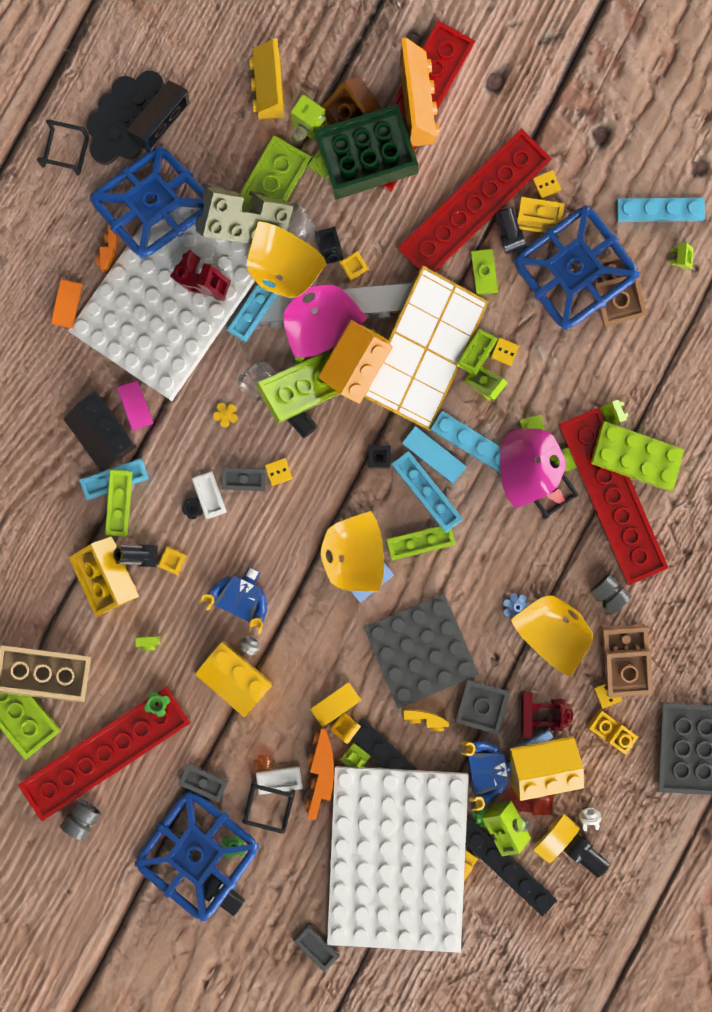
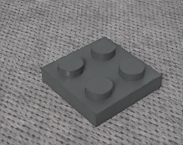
(482, 706)

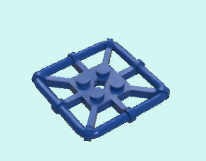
(137, 201)
(589, 270)
(198, 870)

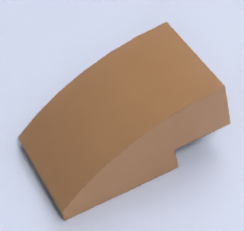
(627, 304)
(626, 660)

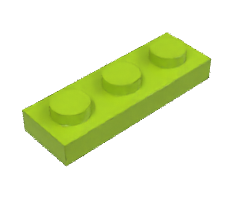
(119, 502)
(419, 542)

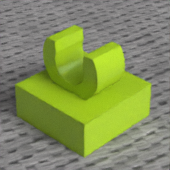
(684, 257)
(613, 412)
(355, 756)

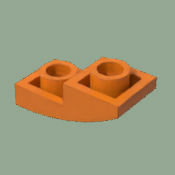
(108, 254)
(67, 303)

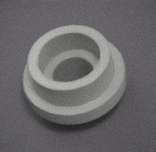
(249, 645)

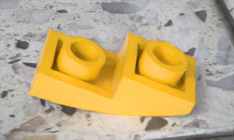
(335, 704)
(433, 720)
(612, 731)
(557, 838)

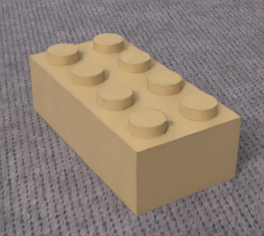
(43, 674)

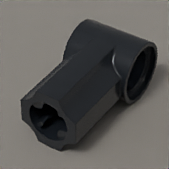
(511, 235)
(303, 424)
(136, 555)
(583, 853)
(233, 900)

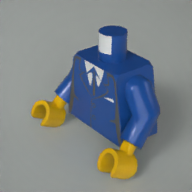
(240, 598)
(487, 771)

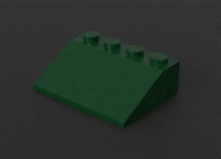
(366, 151)

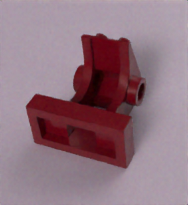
(186, 275)
(561, 714)

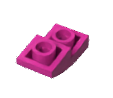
(134, 405)

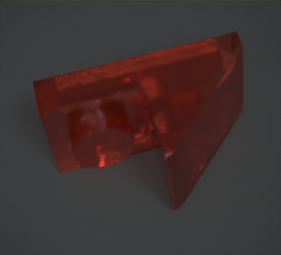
(535, 806)

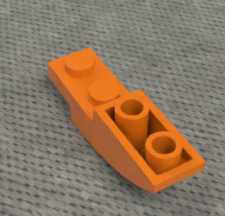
(322, 764)

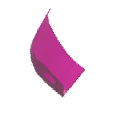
(318, 332)
(520, 474)

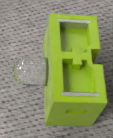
(306, 118)
(507, 827)

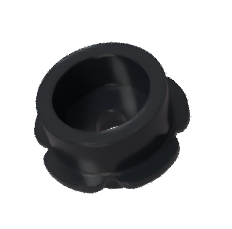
(186, 508)

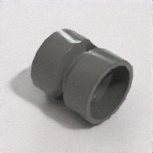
(610, 594)
(78, 822)

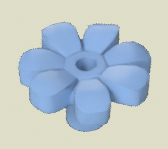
(512, 603)

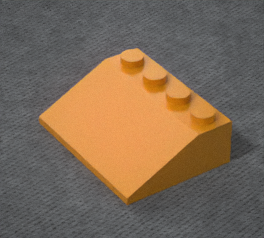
(417, 94)

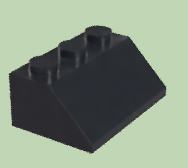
(158, 114)
(99, 431)

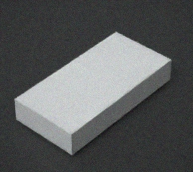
(209, 495)
(280, 779)

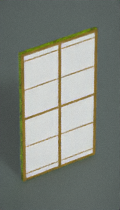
(426, 345)

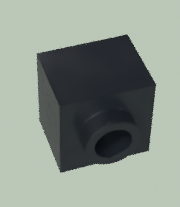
(383, 450)

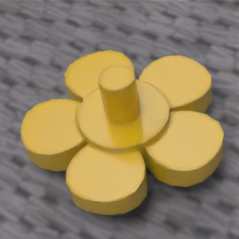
(225, 414)

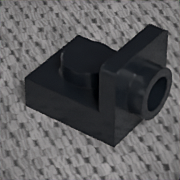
(329, 245)

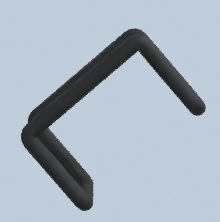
(43, 161)
(575, 494)
(254, 785)

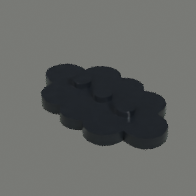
(115, 111)

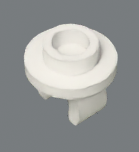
(590, 817)

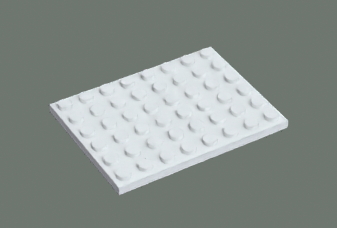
(153, 322)
(397, 859)

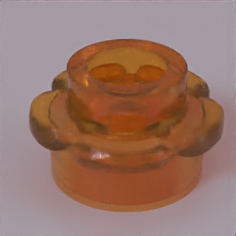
(264, 762)

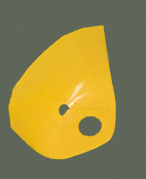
(283, 254)
(362, 549)
(554, 640)

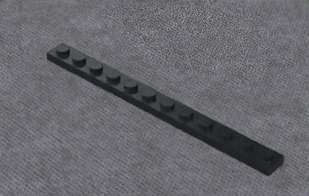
(476, 838)

